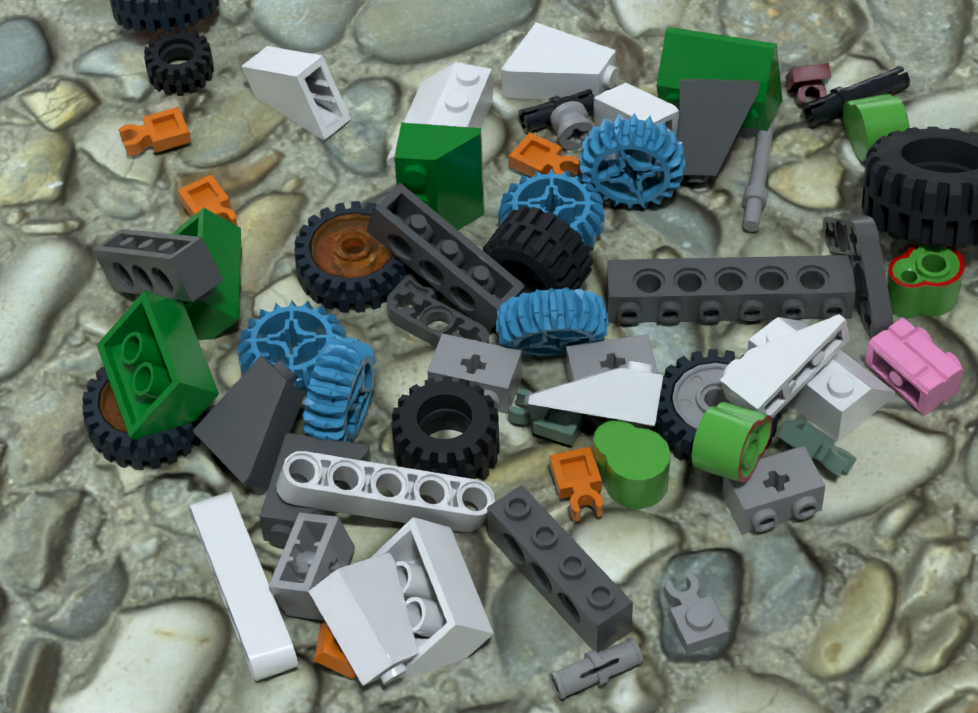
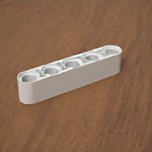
(366, 500)
(243, 586)

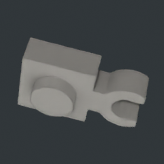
(695, 619)

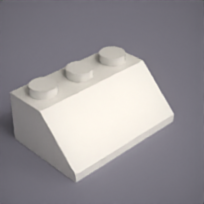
(451, 97)
(838, 394)
(438, 595)

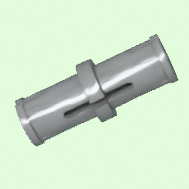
(623, 656)

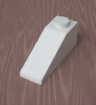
(779, 369)
(613, 394)

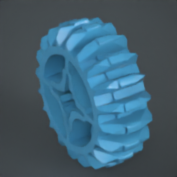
(632, 161)
(561, 195)
(551, 320)
(284, 328)
(339, 390)

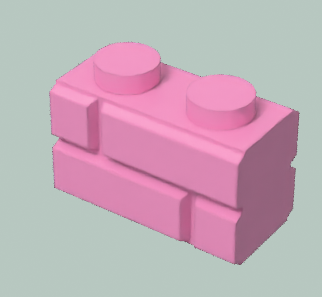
(914, 365)

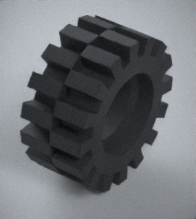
(179, 76)

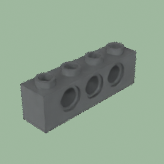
(443, 256)
(160, 264)
(560, 569)

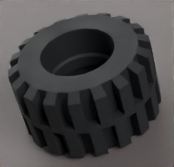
(540, 250)
(446, 407)

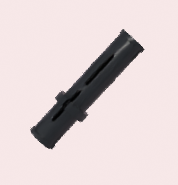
(832, 104)

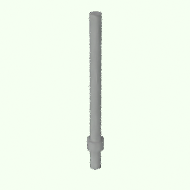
(755, 193)

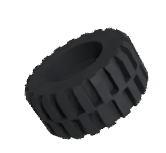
(924, 186)

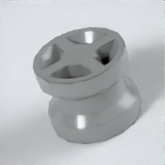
(571, 124)

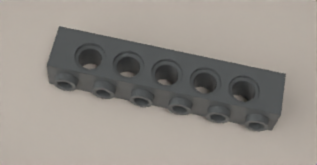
(730, 289)

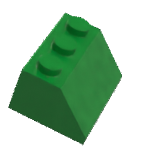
(721, 57)
(443, 169)
(224, 243)
(156, 366)

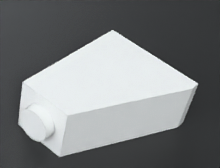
(557, 64)
(298, 88)
(629, 100)
(368, 617)

